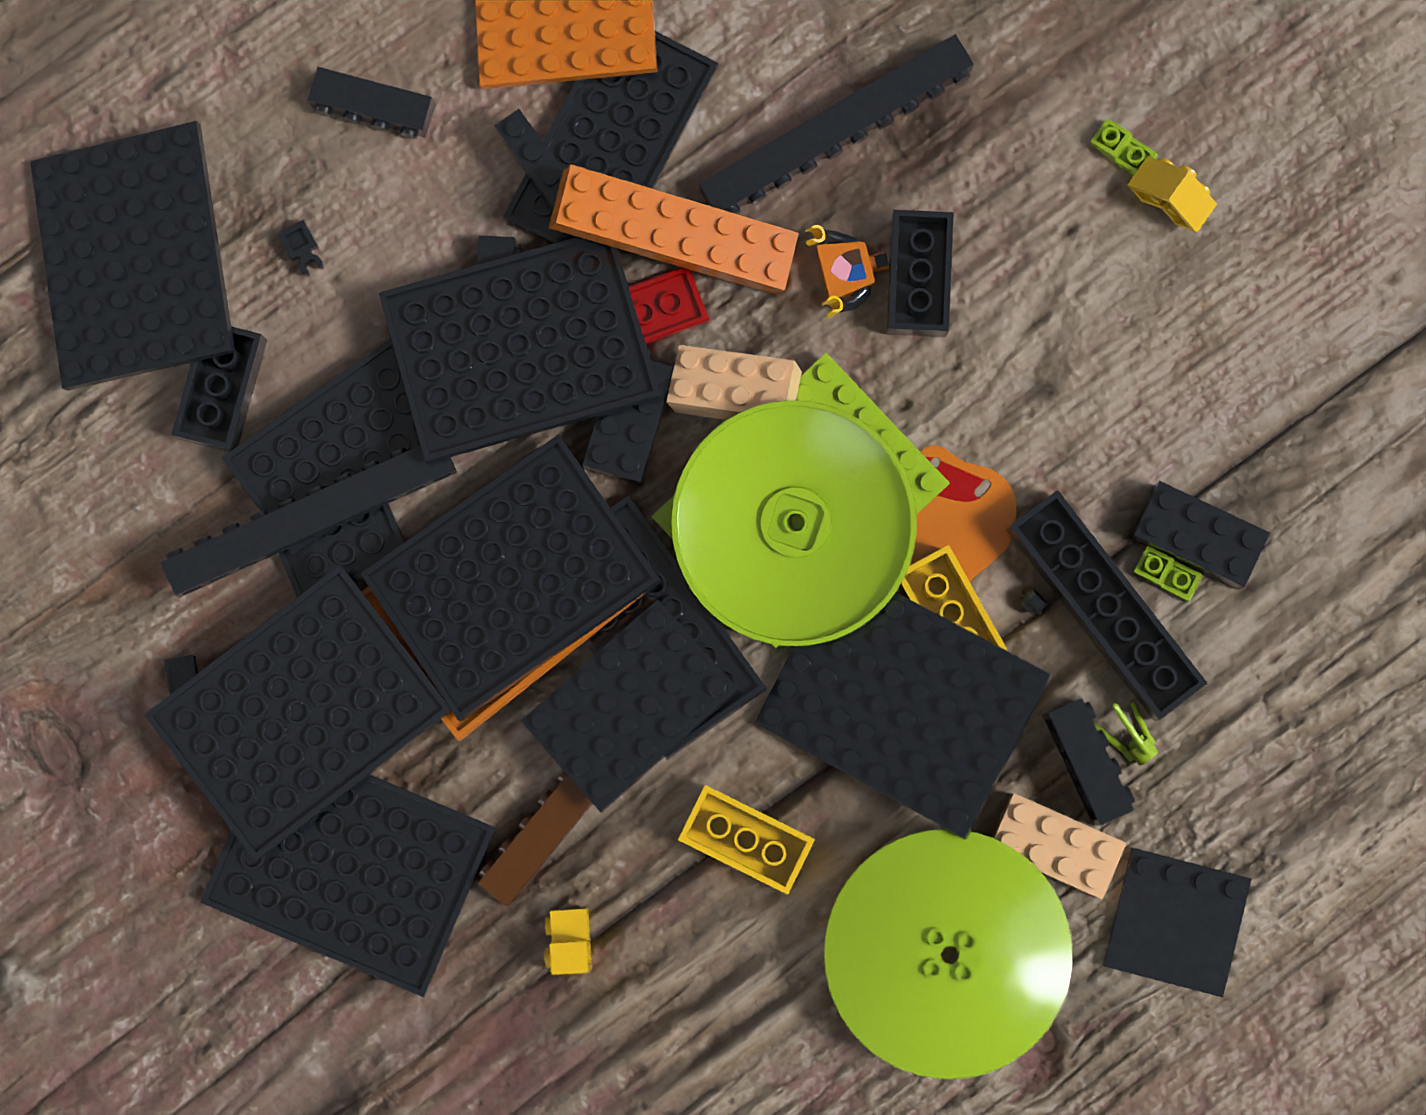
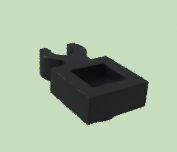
(300, 244)

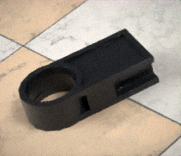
(180, 670)

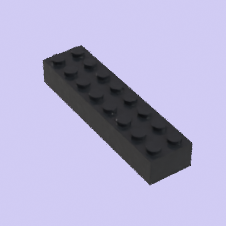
(1106, 606)

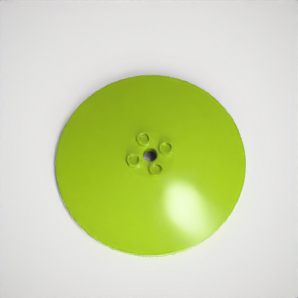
(737, 535)
(889, 944)

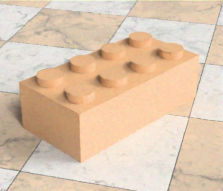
(729, 382)
(1059, 845)

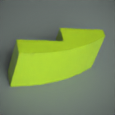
(1121, 147)
(1168, 574)

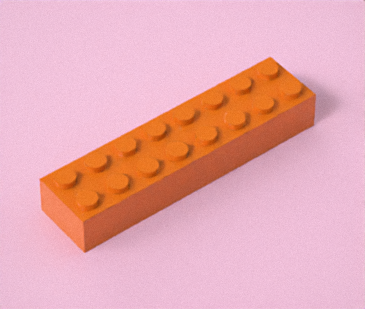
(673, 230)

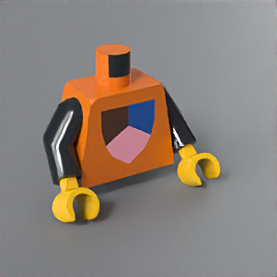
(845, 268)

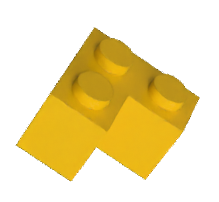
(1174, 191)
(570, 941)

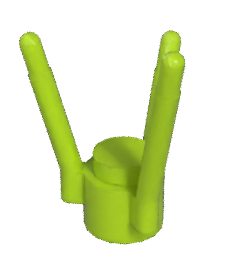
(1141, 746)

